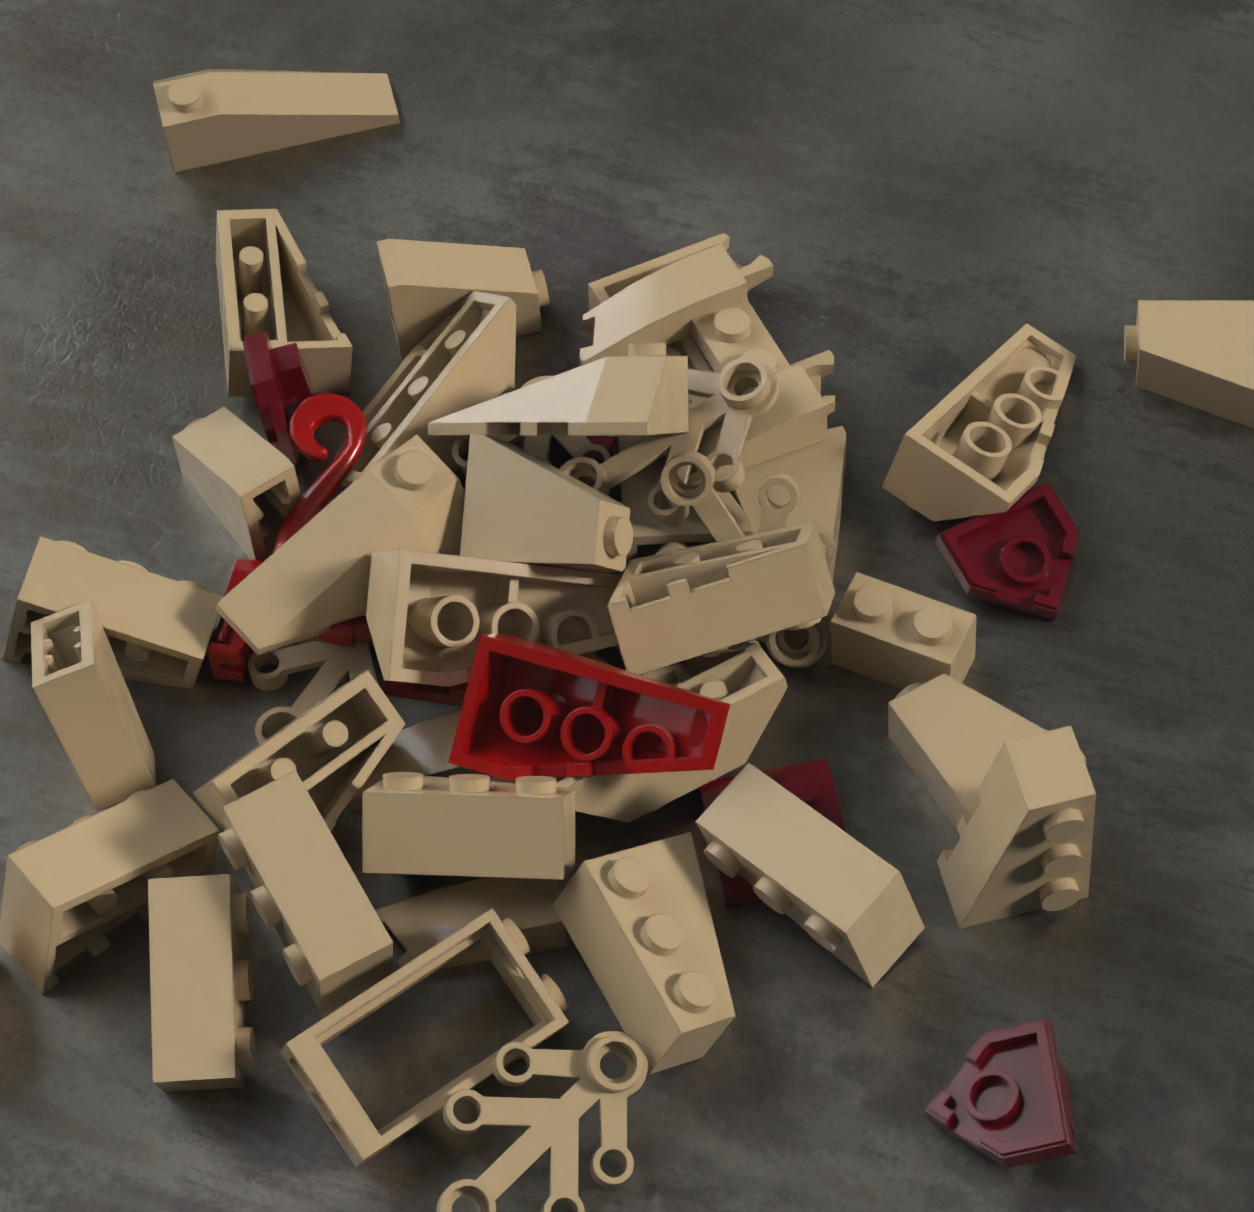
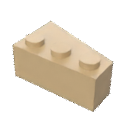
(268, 289)
(719, 595)
(151, 621)
(328, 746)
(468, 826)
(1028, 835)
(811, 873)
(95, 876)
(307, 892)
(652, 947)
(200, 983)

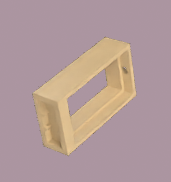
(330, 1093)

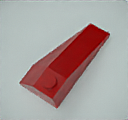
(577, 717)

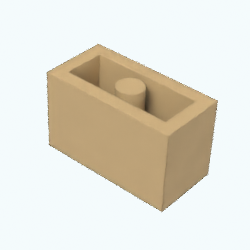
(900, 634)

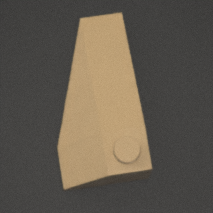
(250, 112)
(602, 398)
(987, 435)
(325, 567)
(434, 606)

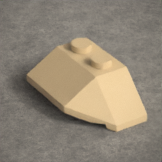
(449, 370)
(737, 677)

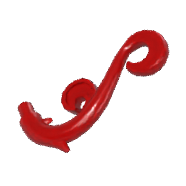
(302, 425)

